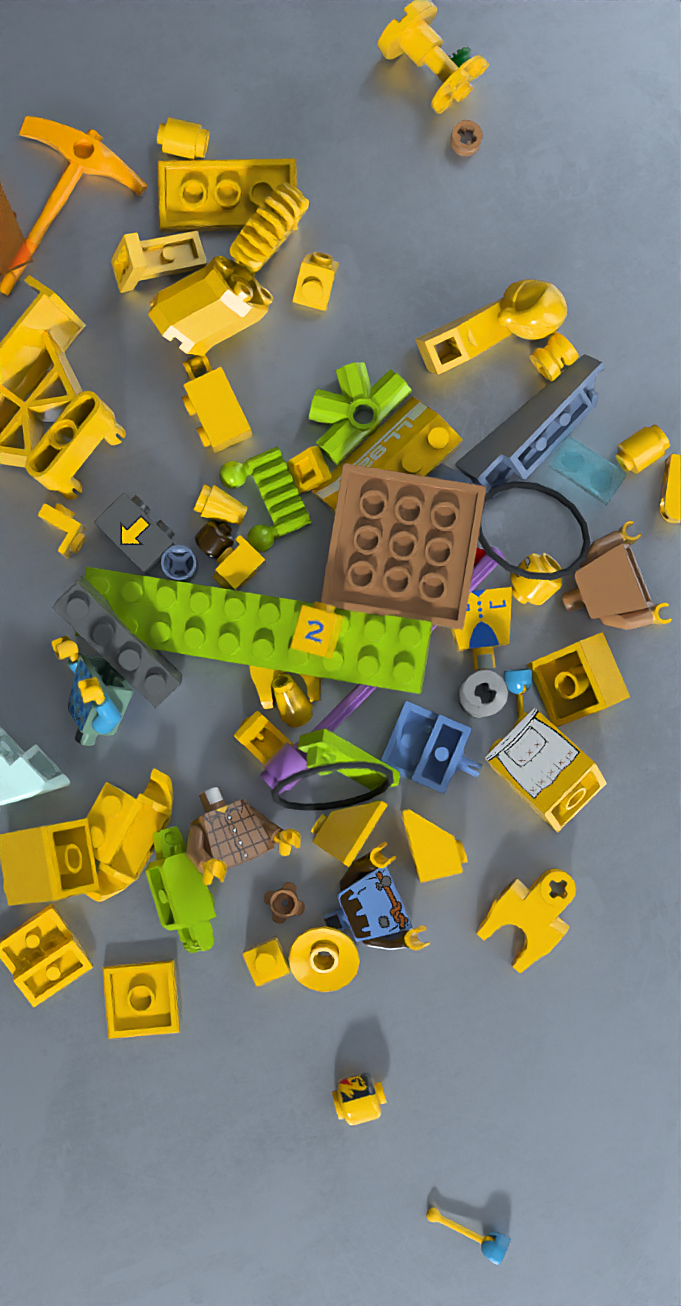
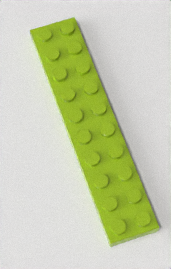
(261, 628)

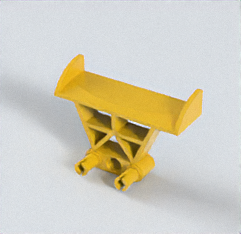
(80, 417)

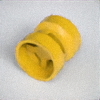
(554, 356)

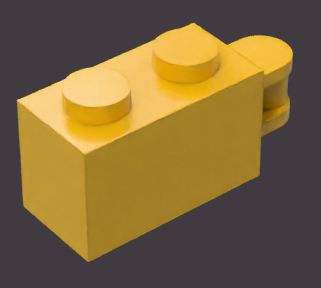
(215, 406)

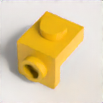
(316, 280)
(62, 519)
(260, 737)

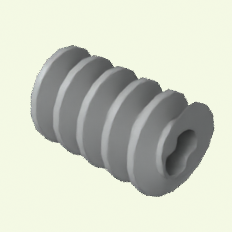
(492, 684)

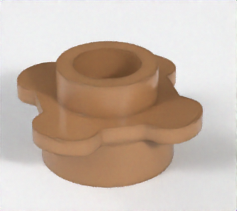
(280, 912)

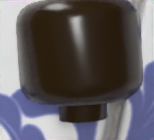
(214, 538)

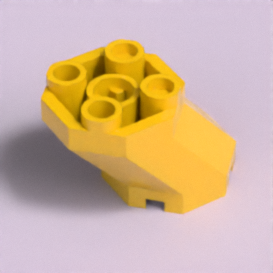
(209, 305)

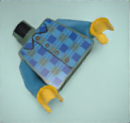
(97, 693)

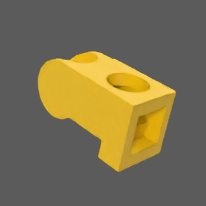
(671, 490)

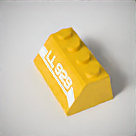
(409, 442)

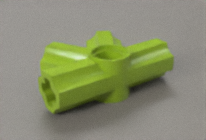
(356, 396)

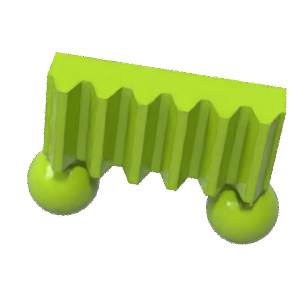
(277, 492)

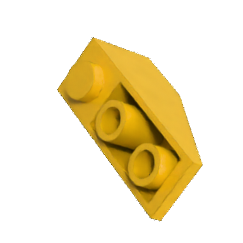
(462, 338)

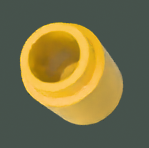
(183, 138)
(642, 449)

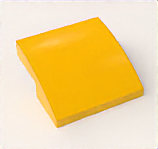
(43, 955)

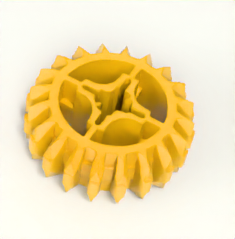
(269, 227)

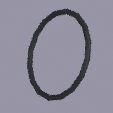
(537, 575)
(331, 767)

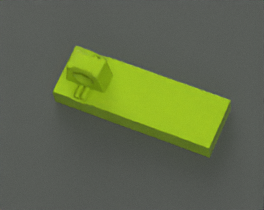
(327, 748)

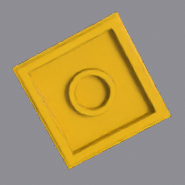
(141, 999)

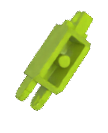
(179, 893)

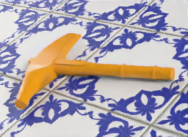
(84, 155)

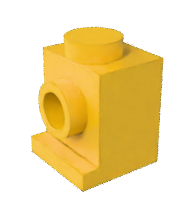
(238, 565)

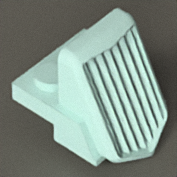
(26, 772)

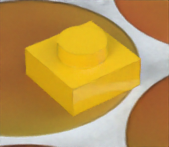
(309, 469)

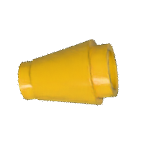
(219, 505)
(291, 701)

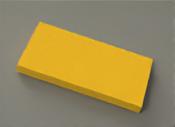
(217, 192)

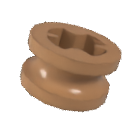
(463, 126)

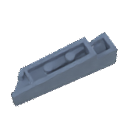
(535, 428)

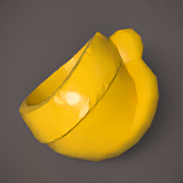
(532, 309)

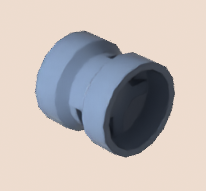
(175, 562)

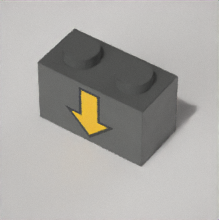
(135, 532)

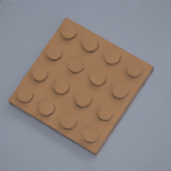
(403, 545)

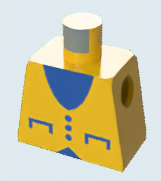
(485, 625)

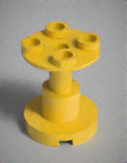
(424, 46)

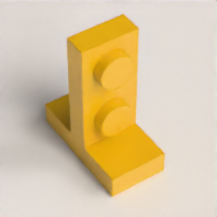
(155, 258)

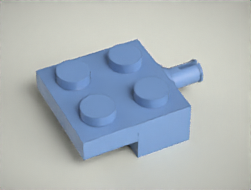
(428, 748)

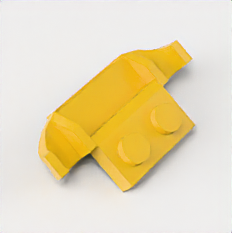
(123, 832)

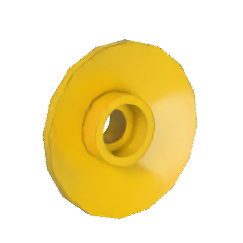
(324, 972)

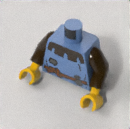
(374, 906)

